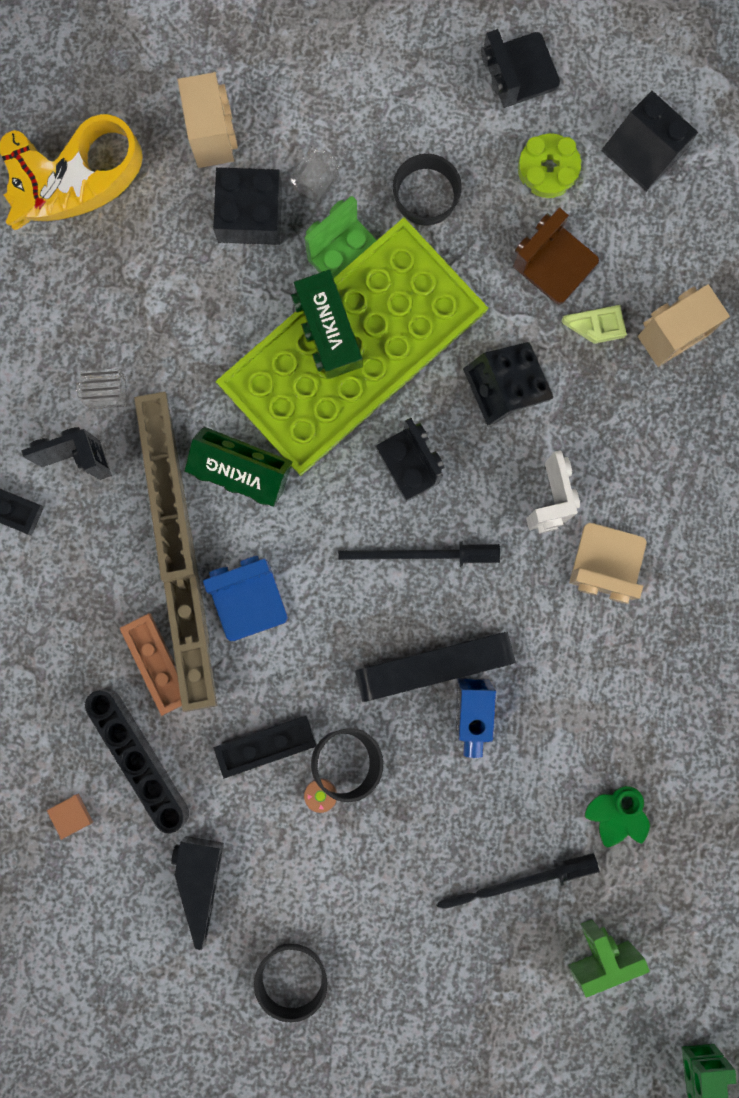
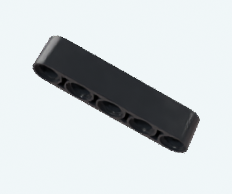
(435, 666)
(122, 754)

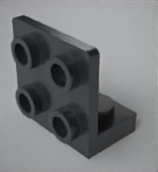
(507, 381)
(72, 443)
(411, 461)

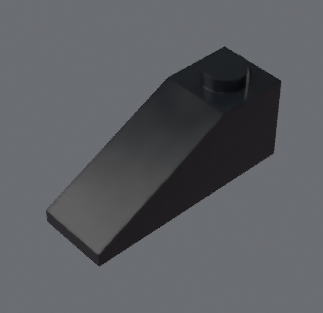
(196, 879)

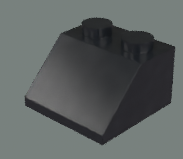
(649, 141)

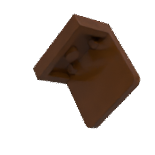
(554, 258)

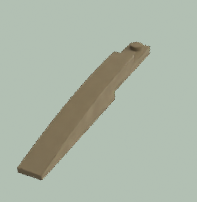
(176, 553)

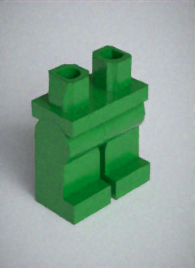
(706, 1072)

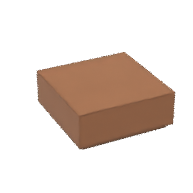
(69, 816)

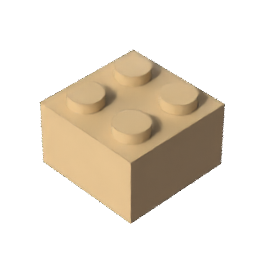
(208, 119)
(682, 324)

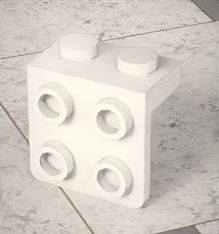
(565, 498)

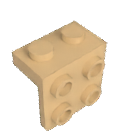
(608, 563)

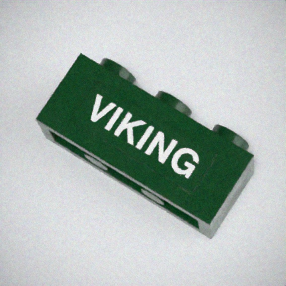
(326, 325)
(238, 466)

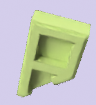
(598, 324)

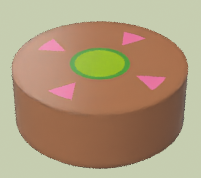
(317, 799)

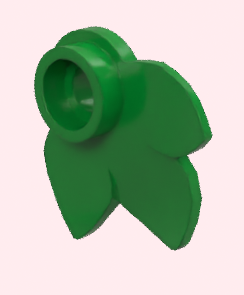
(617, 821)

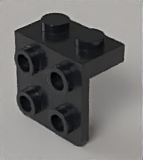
(519, 67)

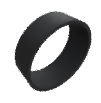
(432, 162)
(375, 766)
(283, 1013)

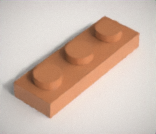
(153, 662)

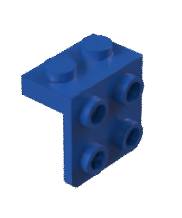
(246, 598)

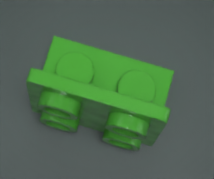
(337, 238)

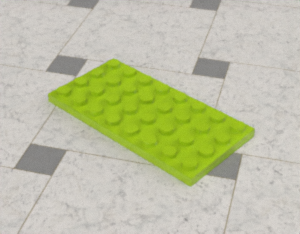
(403, 315)

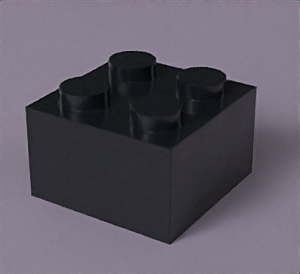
(247, 206)

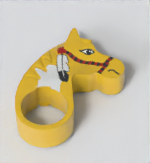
(65, 186)

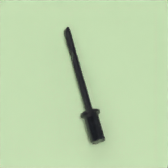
(466, 554)
(563, 871)

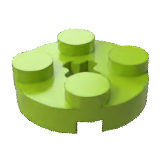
(559, 150)

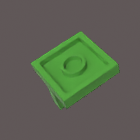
(608, 964)

